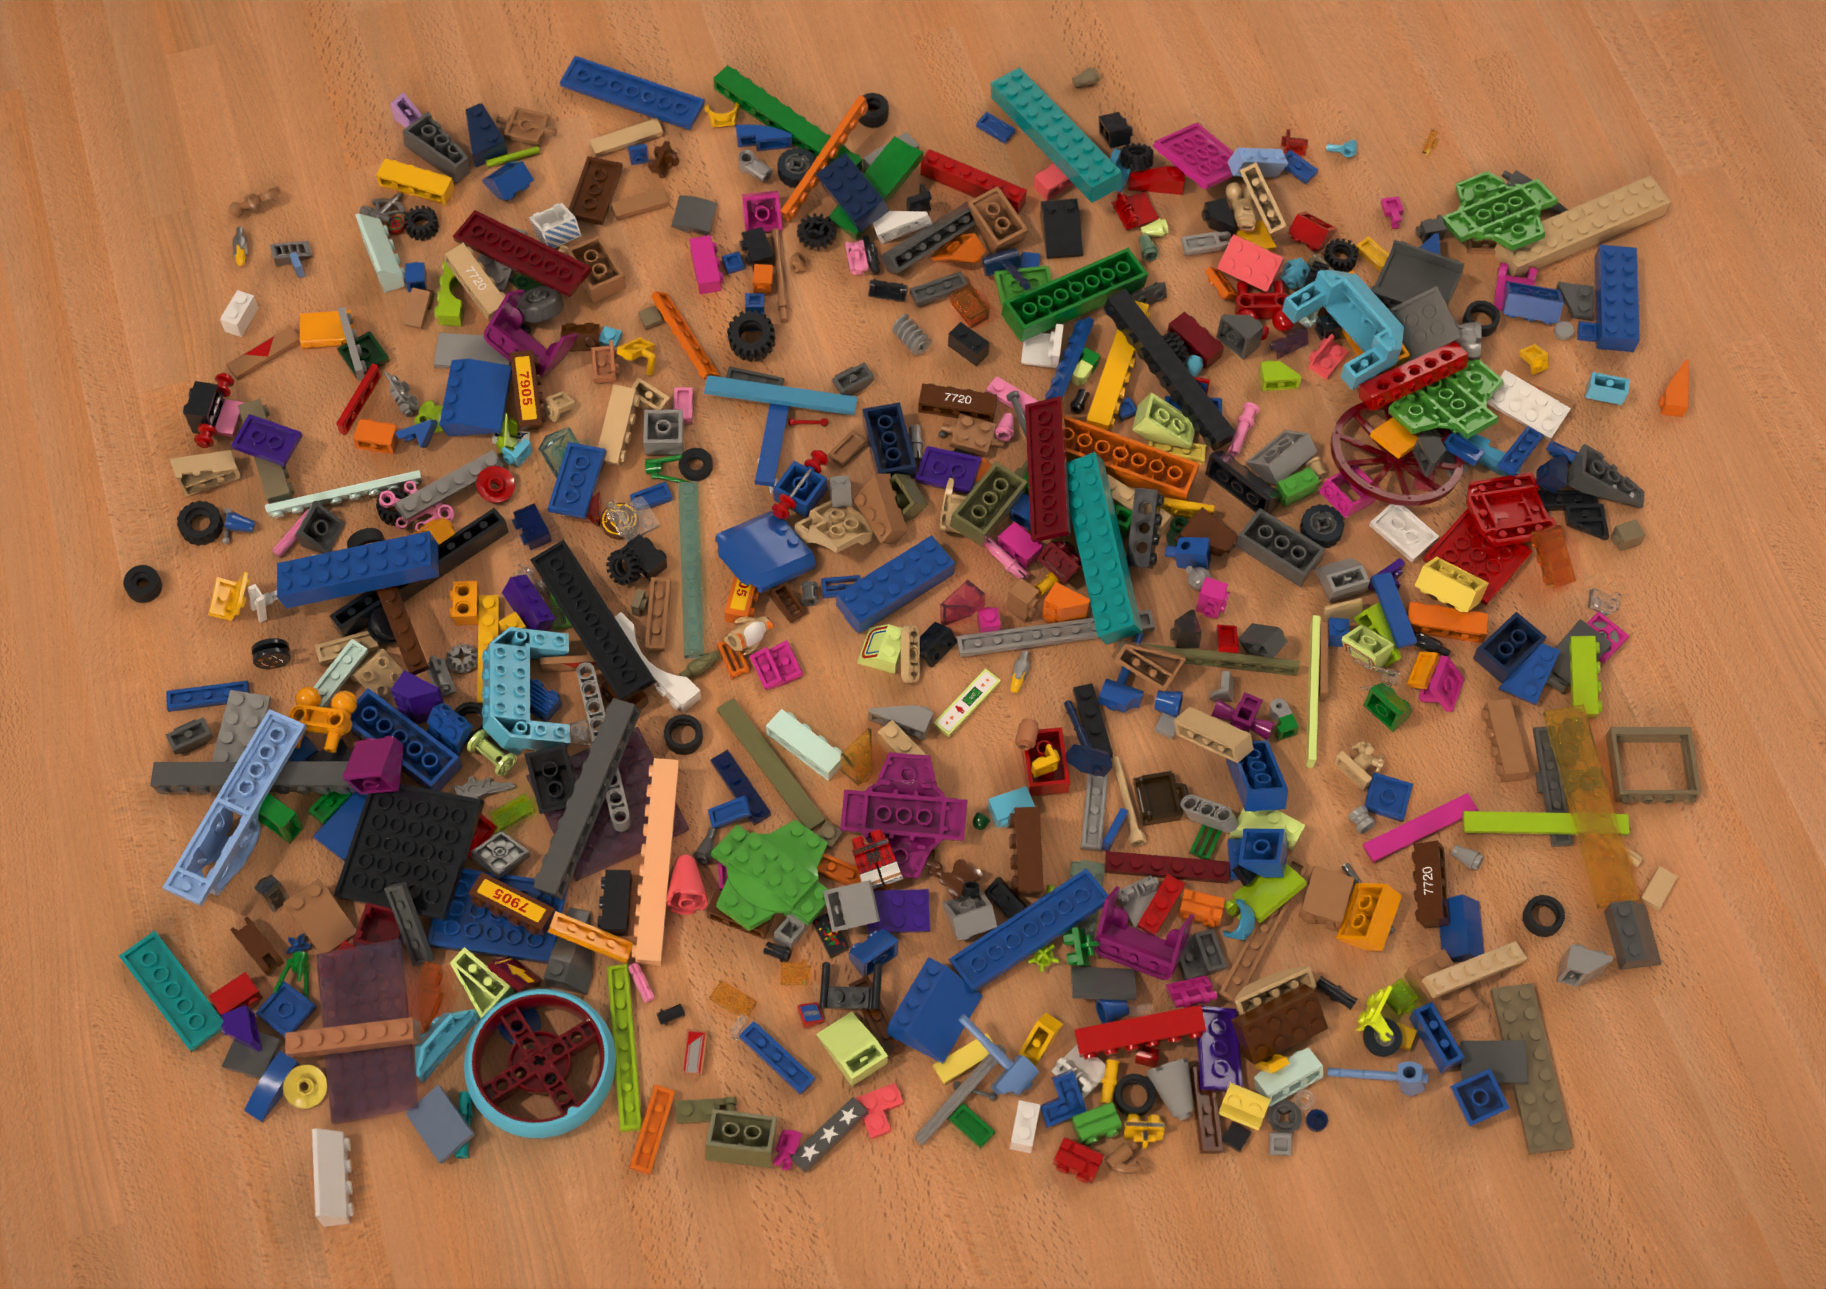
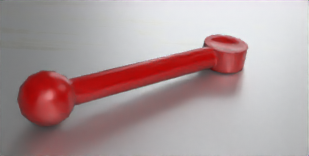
(824, 422)

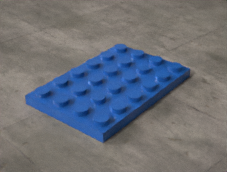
(492, 935)

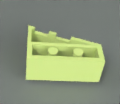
(1269, 820)
(480, 983)

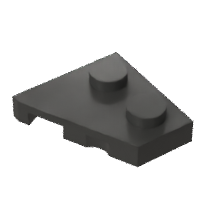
(1577, 299)

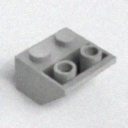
(1343, 579)
(851, 906)
(1581, 965)

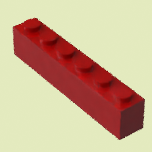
(969, 179)
(1140, 1031)

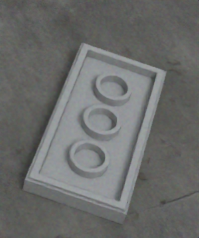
(464, 346)

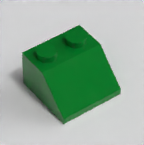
(1387, 706)

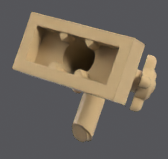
(1356, 768)

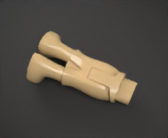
(1243, 208)

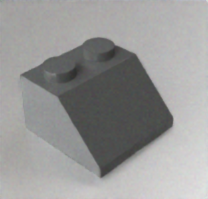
(1240, 334)

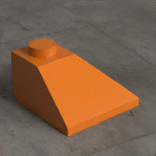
(961, 249)

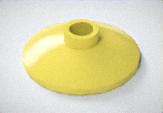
(315, 1088)

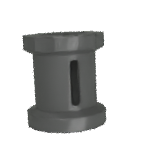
(809, 593)

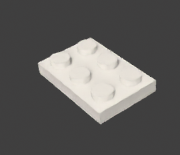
(1404, 531)

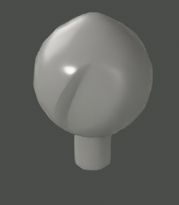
(1197, 576)

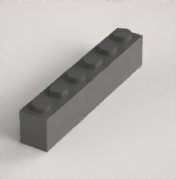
(928, 239)

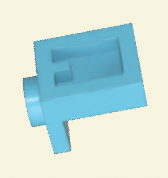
(519, 454)

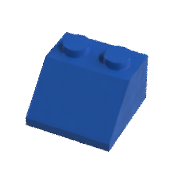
(508, 180)
(1264, 851)
(878, 947)

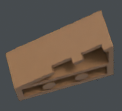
(880, 509)
(1149, 662)

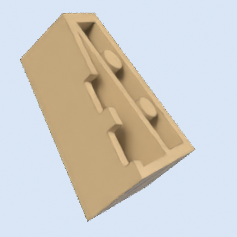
(205, 471)

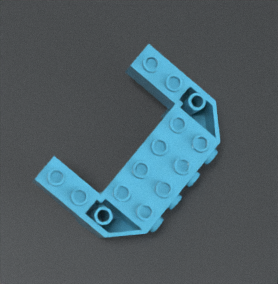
(1361, 317)
(508, 689)

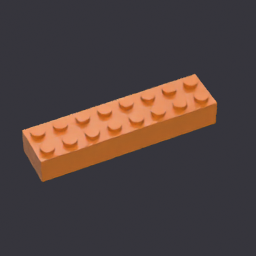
(1131, 460)

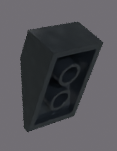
(1061, 228)
(551, 777)

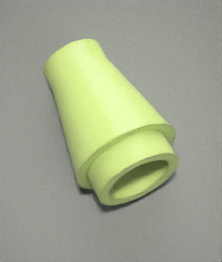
(1156, 228)

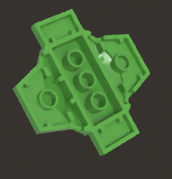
(1499, 211)
(1451, 403)
(771, 874)

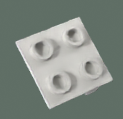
(1087, 1072)

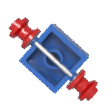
(801, 487)

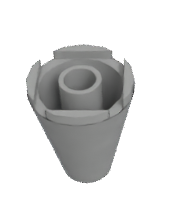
(1174, 1087)

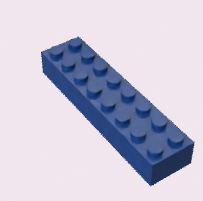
(357, 569)

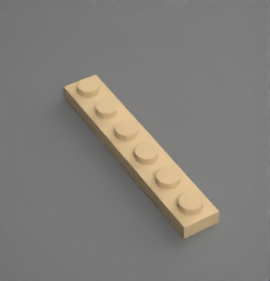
(1474, 969)

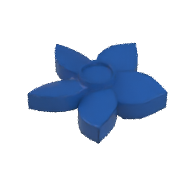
(298, 945)

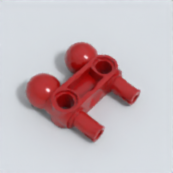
(1264, 305)

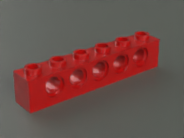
(1413, 375)

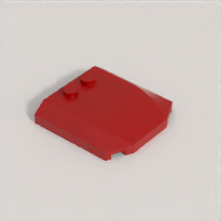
(1507, 508)

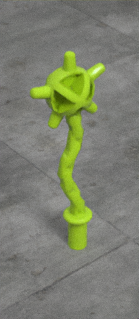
(1044, 956)

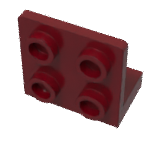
(1061, 560)

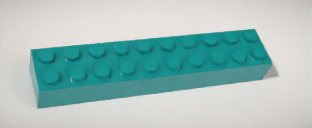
(1056, 135)
(1101, 550)

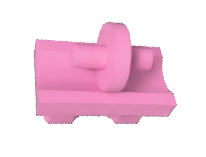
(856, 257)

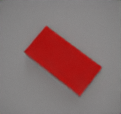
(1227, 638)

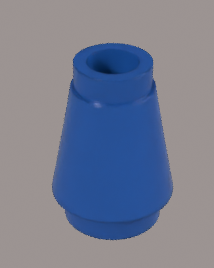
(237, 522)

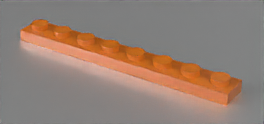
(828, 153)

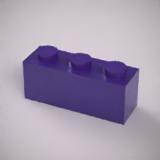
(528, 603)

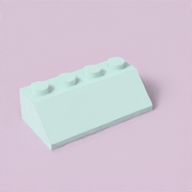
(381, 253)

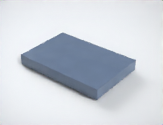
(440, 1124)

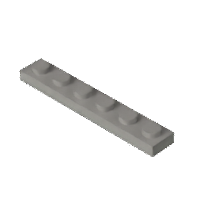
(445, 486)

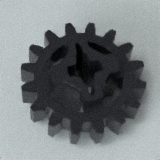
(815, 232)

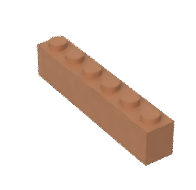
(353, 1038)

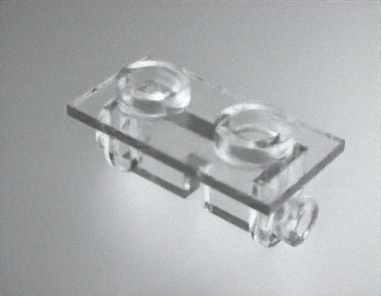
(538, 583)

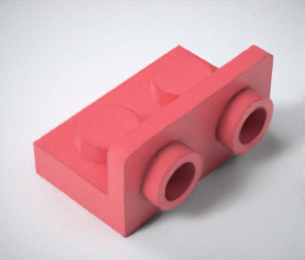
(1327, 357)

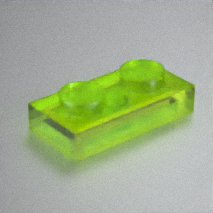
(512, 812)

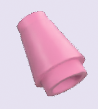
(1005, 428)

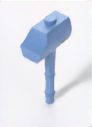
(1017, 1073)
(1409, 1075)

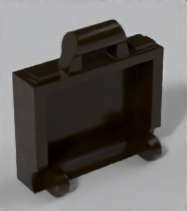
(1158, 798)

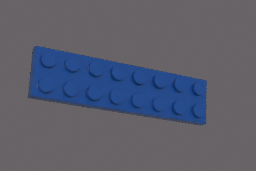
(632, 92)
(1029, 930)

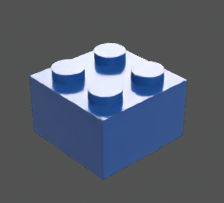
(1479, 1097)

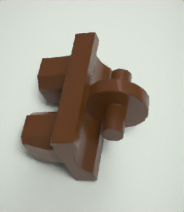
(665, 159)

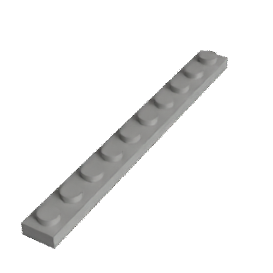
(1036, 636)

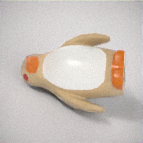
(748, 633)

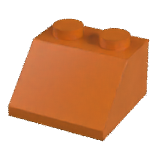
(1064, 605)

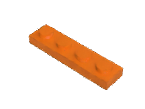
(651, 1129)

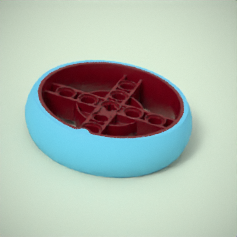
(508, 1013)

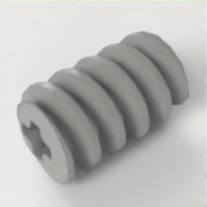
(911, 335)

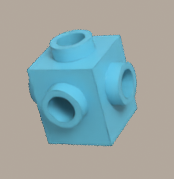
(1295, 273)

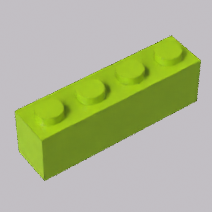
(1584, 674)

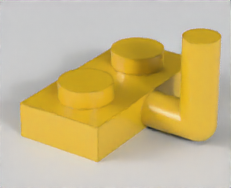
(636, 349)

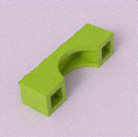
(450, 309)

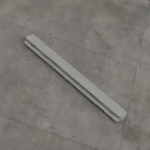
(957, 1098)

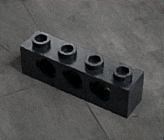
(1142, 498)

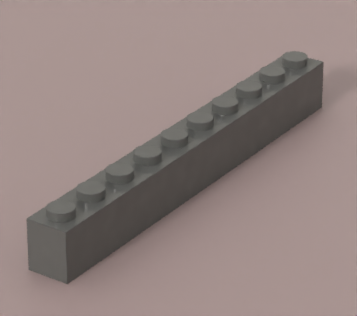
(211, 776)
(586, 799)

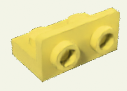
(1244, 1106)

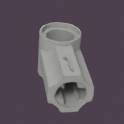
(753, 166)

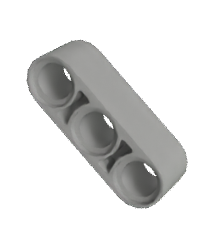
(1209, 813)

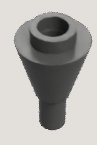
(703, 852)

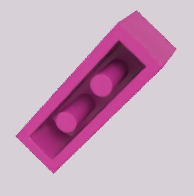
(706, 264)

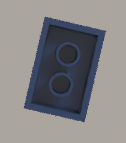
(1508, 647)

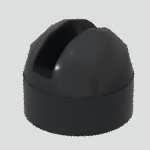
(971, 889)

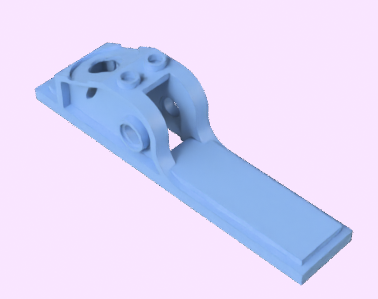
(244, 795)

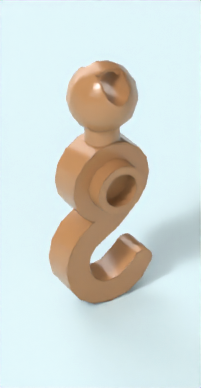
(252, 201)

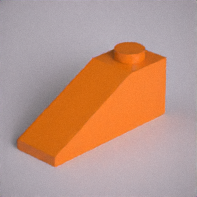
(1676, 396)

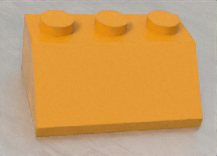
(1369, 916)

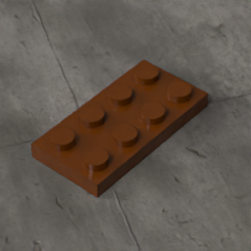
(595, 190)

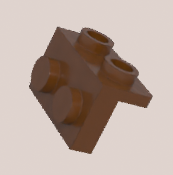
(587, 335)

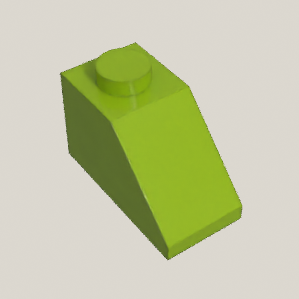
(1277, 376)

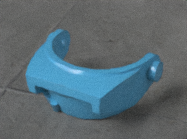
(1246, 922)

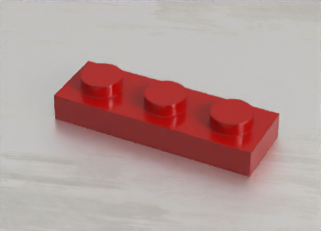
(1161, 905)

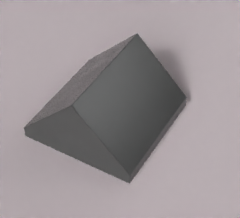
(319, 529)

